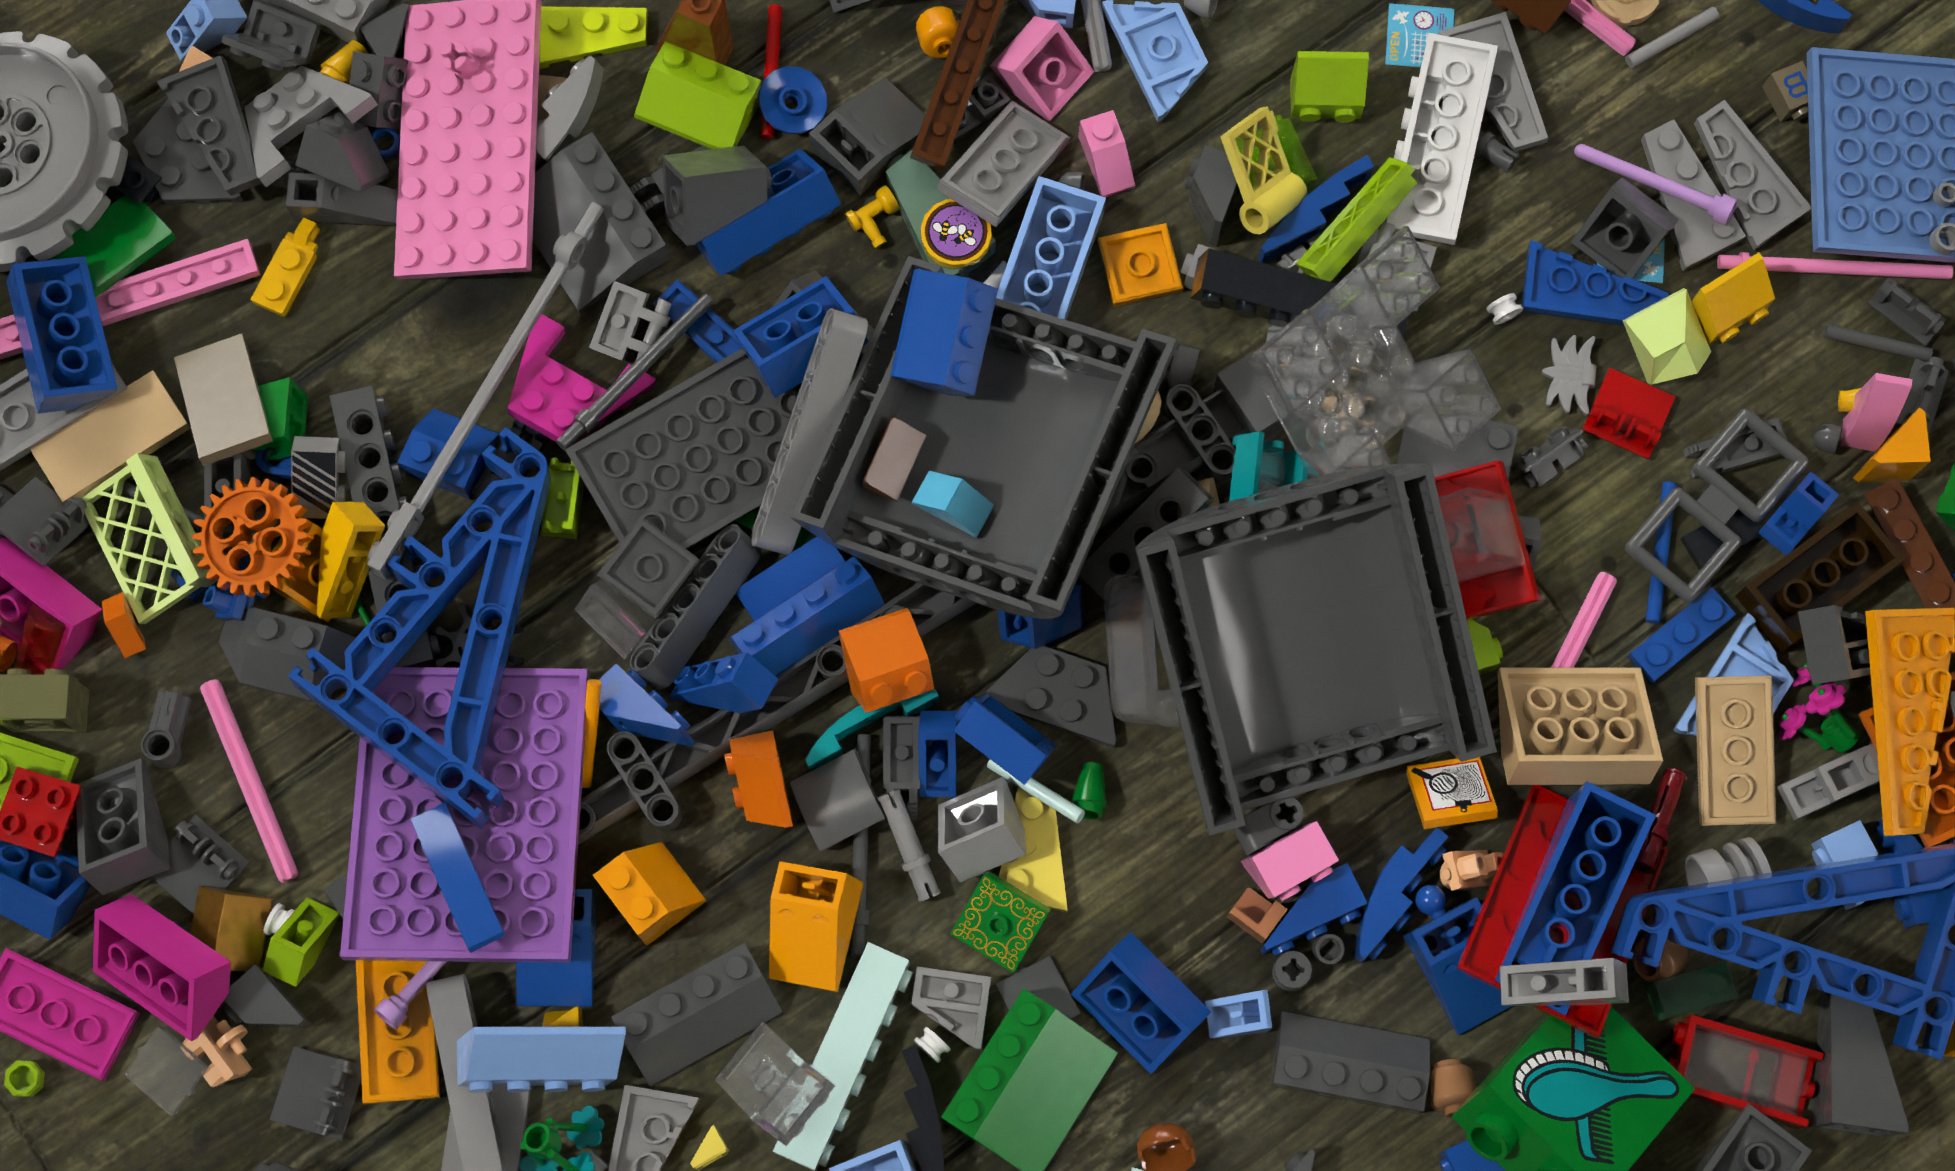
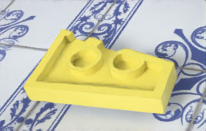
(1041, 869)

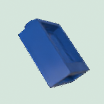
(1003, 736)

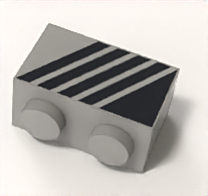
(316, 474)

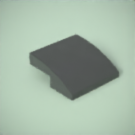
(837, 799)

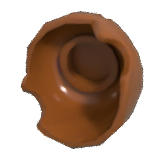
(1166, 1148)

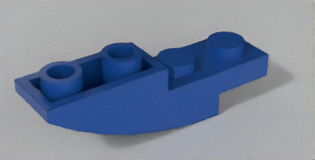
(1386, 903)

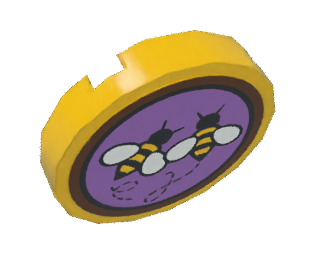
(954, 235)

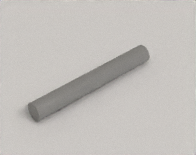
(1672, 37)

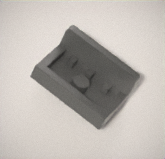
(384, 81)

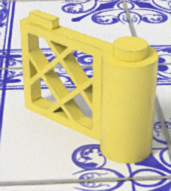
(1273, 192)

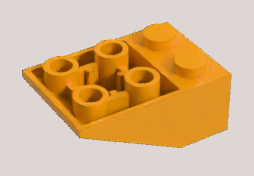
(811, 925)

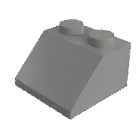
(980, 830)

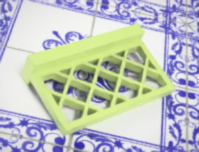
(166, 516)

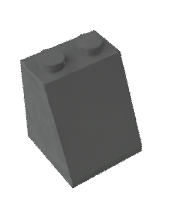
(711, 189)

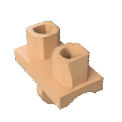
(1469, 869)
(224, 1050)

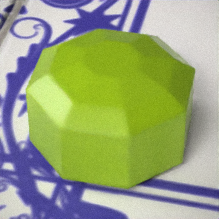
(24, 1078)

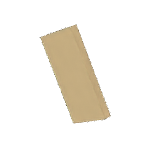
(105, 438)
(1735, 750)

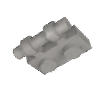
(621, 318)

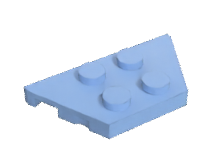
(1158, 50)
(1743, 656)

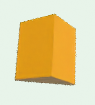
(1901, 455)

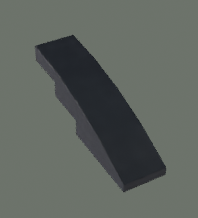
(926, 1139)

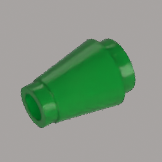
(1091, 791)

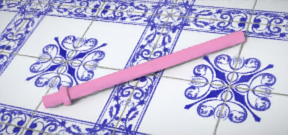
(1842, 267)

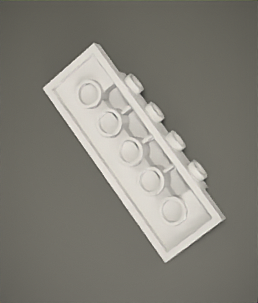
(1443, 134)

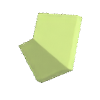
(1668, 338)

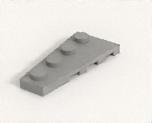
(1510, 95)
(1695, 231)

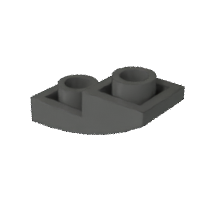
(984, 103)

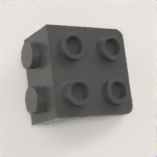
(275, 37)

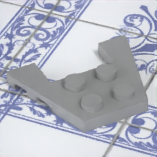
(290, 106)

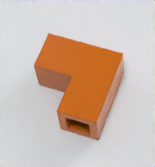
(122, 626)

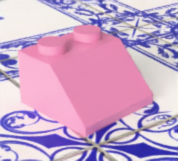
(1042, 67)
(1291, 861)

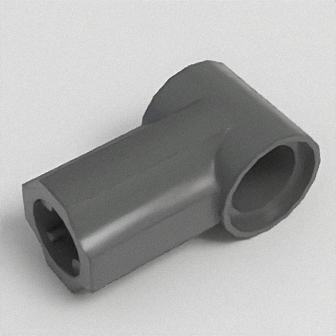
(167, 726)

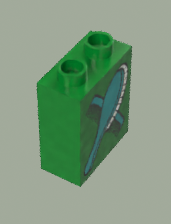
(1573, 1099)

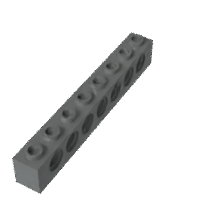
(349, 412)

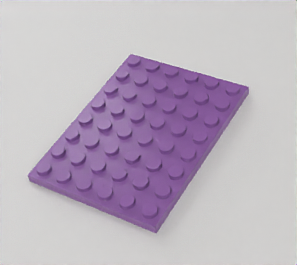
(520, 853)

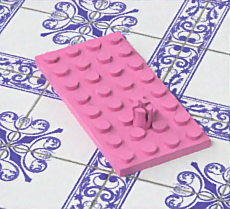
(468, 139)

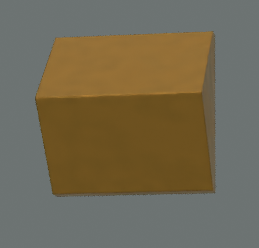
(232, 925)

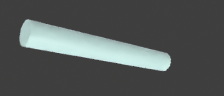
(1043, 794)

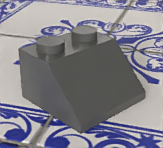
(342, 153)
(1211, 191)
(1624, 229)

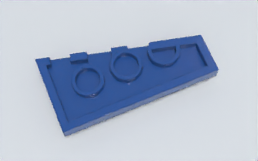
(1576, 290)

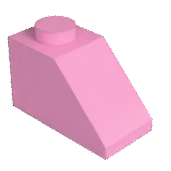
(1106, 153)

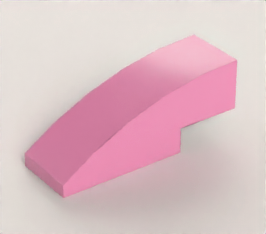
(1875, 412)

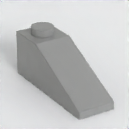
(1565, 983)

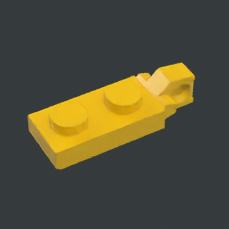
(288, 269)

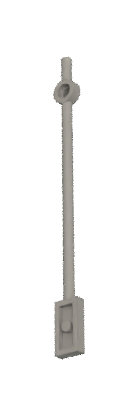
(409, 518)

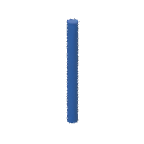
(1661, 553)

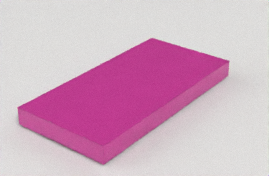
(62, 1016)

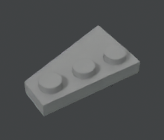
(648, 1128)

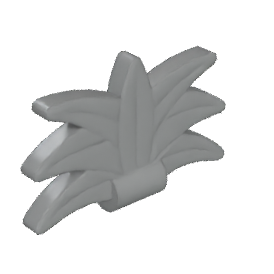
(1571, 374)

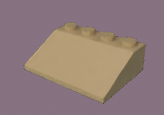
(1576, 726)

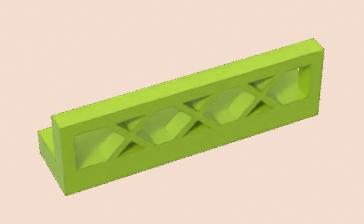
(1358, 220)

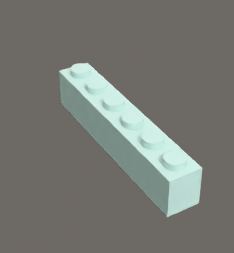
(847, 1048)

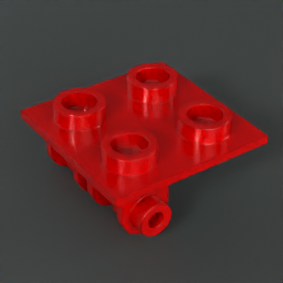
(1628, 413)
(37, 811)

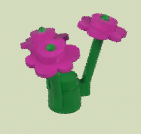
(1825, 698)

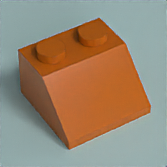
(885, 660)
(759, 779)

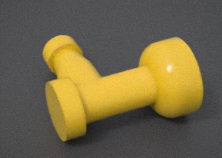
(864, 216)

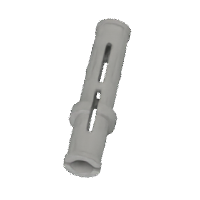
(909, 845)

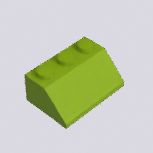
(698, 98)

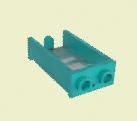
(1262, 466)

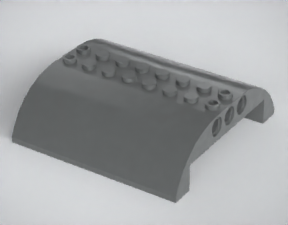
(1036, 440)
(1314, 637)

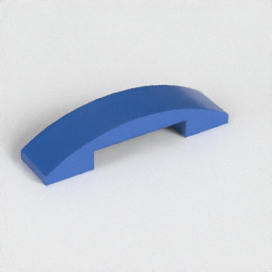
(1823, 17)

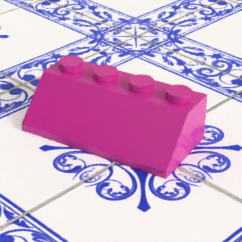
(27, 583)
(159, 965)

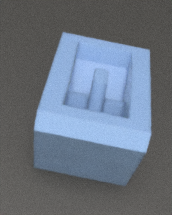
(1239, 1015)

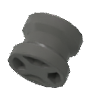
(1284, 977)

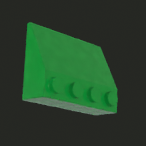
(1029, 1084)

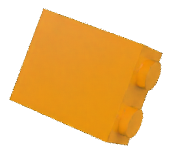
(649, 890)

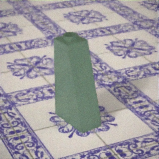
(916, 192)

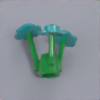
(544, 1142)

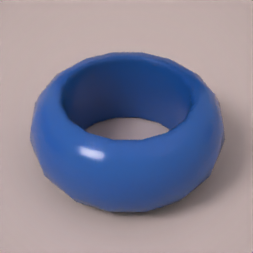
(393, 150)

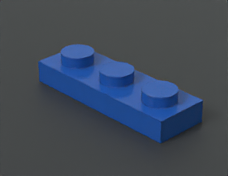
(1681, 635)

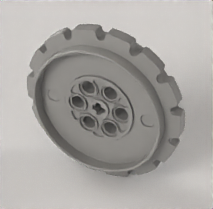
(72, 135)

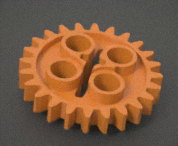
(265, 566)

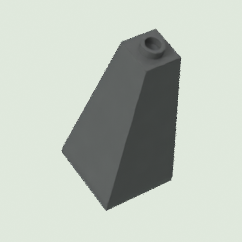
(1855, 1078)

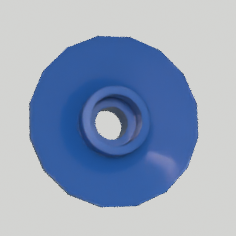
(794, 85)

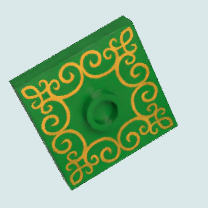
(1000, 921)

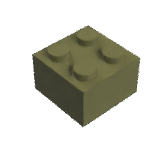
(43, 702)

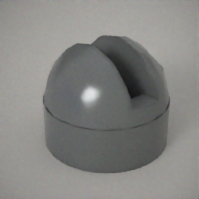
(1074, 179)
(1827, 437)
(1333, 953)

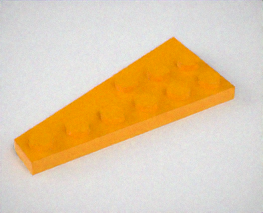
(1910, 700)

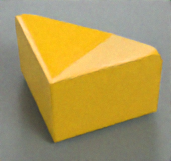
(565, 1018)

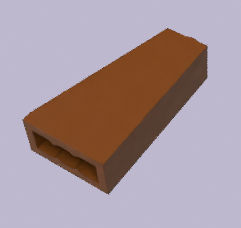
(701, 29)

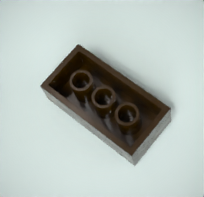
(1820, 573)

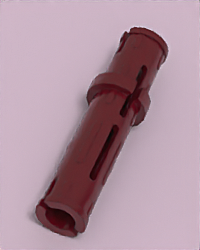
(1664, 808)

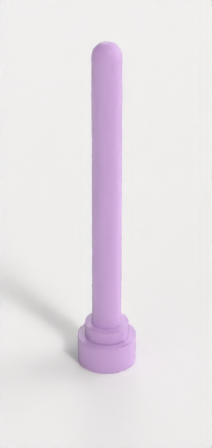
(1719, 207)
(394, 1009)

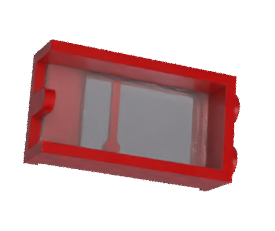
(1744, 1068)

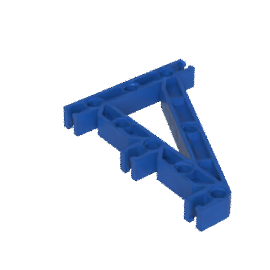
(516, 512)
(1696, 912)

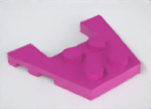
(550, 394)

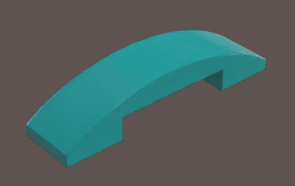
(827, 746)

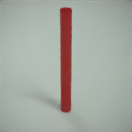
(771, 57)

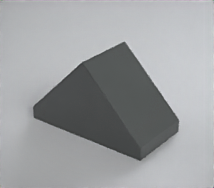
(387, 32)

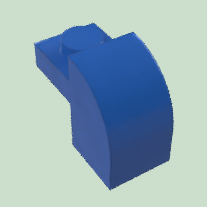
(1798, 513)

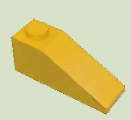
(344, 553)

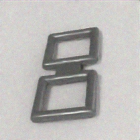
(1717, 505)

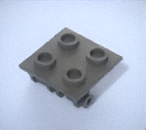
(41, 522)
(197, 859)
(317, 1093)

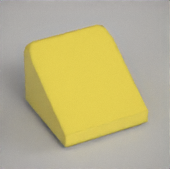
(710, 1150)

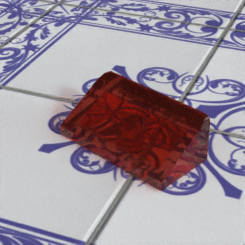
(39, 641)

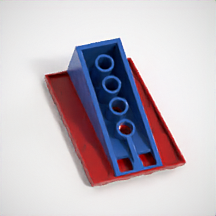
(1562, 890)

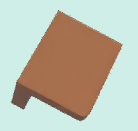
(1256, 914)

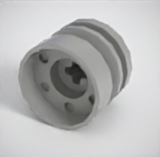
(1736, 861)

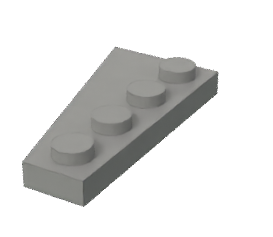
(1748, 173)

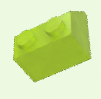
(1329, 85)

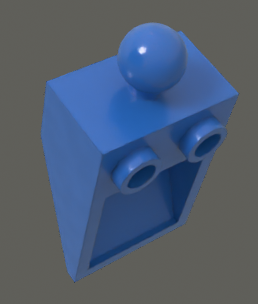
(564, 982)
(1461, 996)

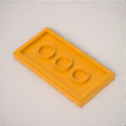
(400, 1061)

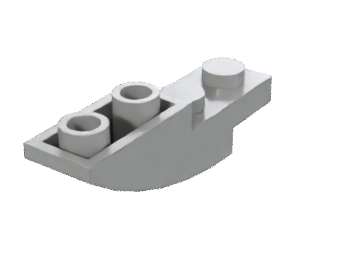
(568, 108)
(1831, 782)

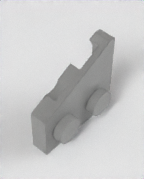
(953, 1001)

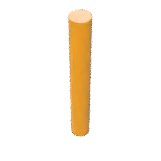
(592, 706)

